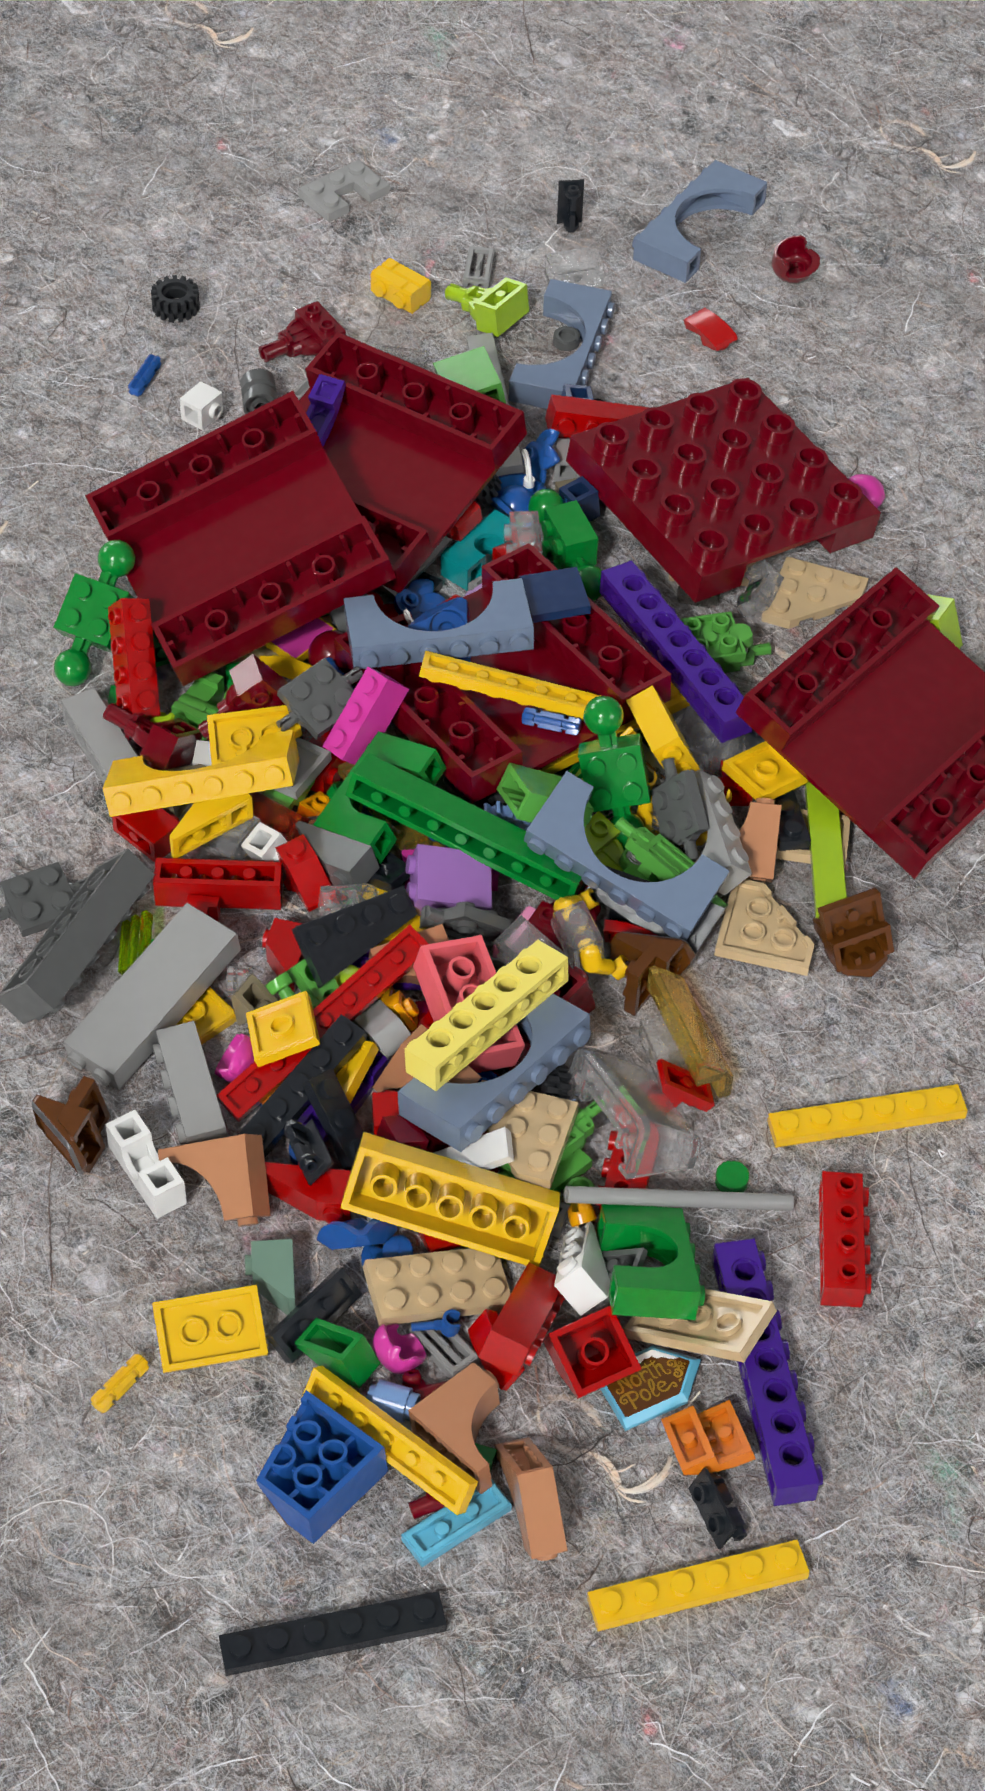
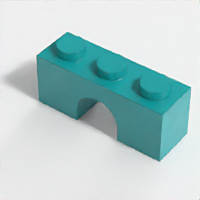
(466, 557)

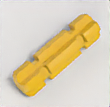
(119, 1383)

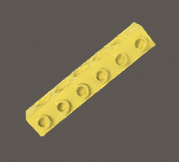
(486, 1015)

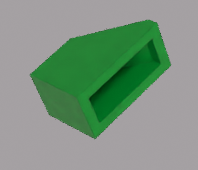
(339, 1350)

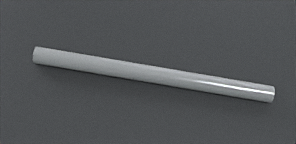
(678, 1198)

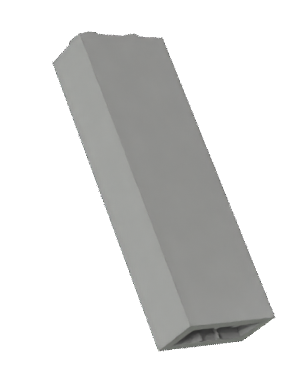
(151, 996)

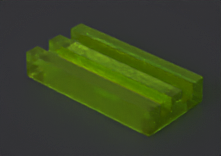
(132, 942)

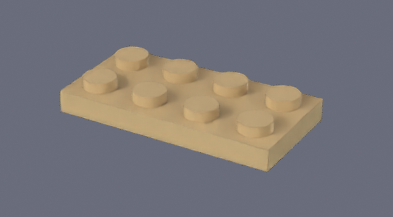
(434, 1282)
(723, 1327)

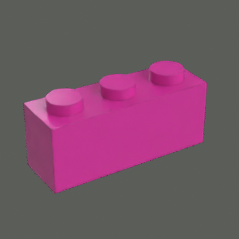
(365, 714)

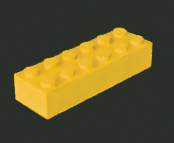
(450, 1200)

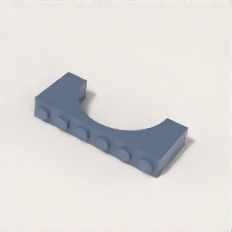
(715, 188)
(577, 307)
(382, 642)
(671, 903)
(465, 1111)

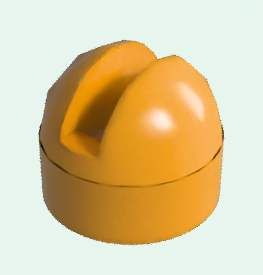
(580, 1214)

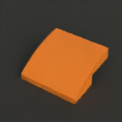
(708, 1439)

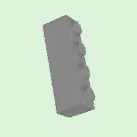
(96, 736)
(190, 1084)

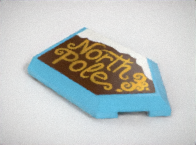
(655, 1389)

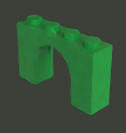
(344, 814)
(652, 1291)

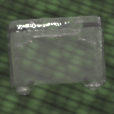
(647, 1123)

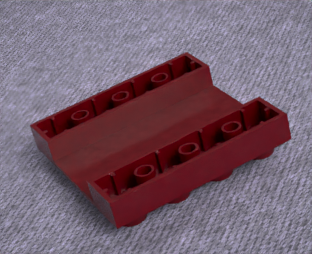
(410, 447)
(720, 485)
(241, 537)
(883, 722)
(485, 733)

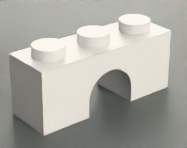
(154, 1179)

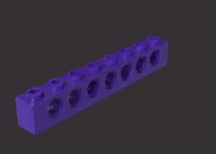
(675, 648)
(786, 1482)

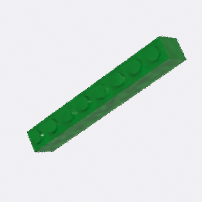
(458, 825)

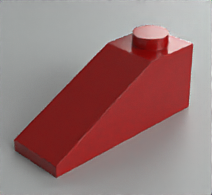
(319, 1200)

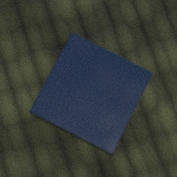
(556, 594)

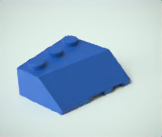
(320, 1468)

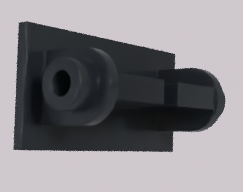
(570, 203)
(308, 1148)
(711, 1498)

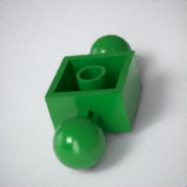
(568, 537)
(86, 612)
(613, 764)

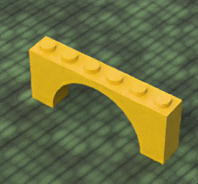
(138, 788)

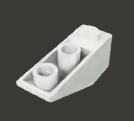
(582, 1270)

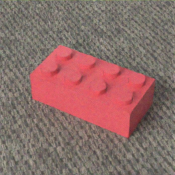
(448, 976)

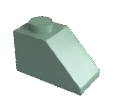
(273, 1271)

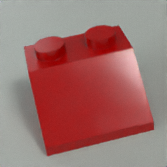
(591, 1352)

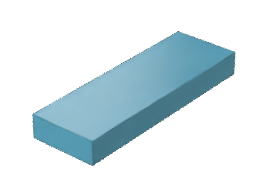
(446, 1529)

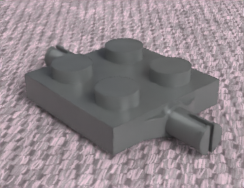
(317, 698)
(680, 808)
(37, 898)
(465, 921)

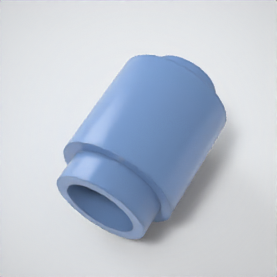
(393, 1399)

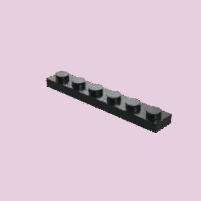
(792, 827)
(290, 1098)
(332, 1633)

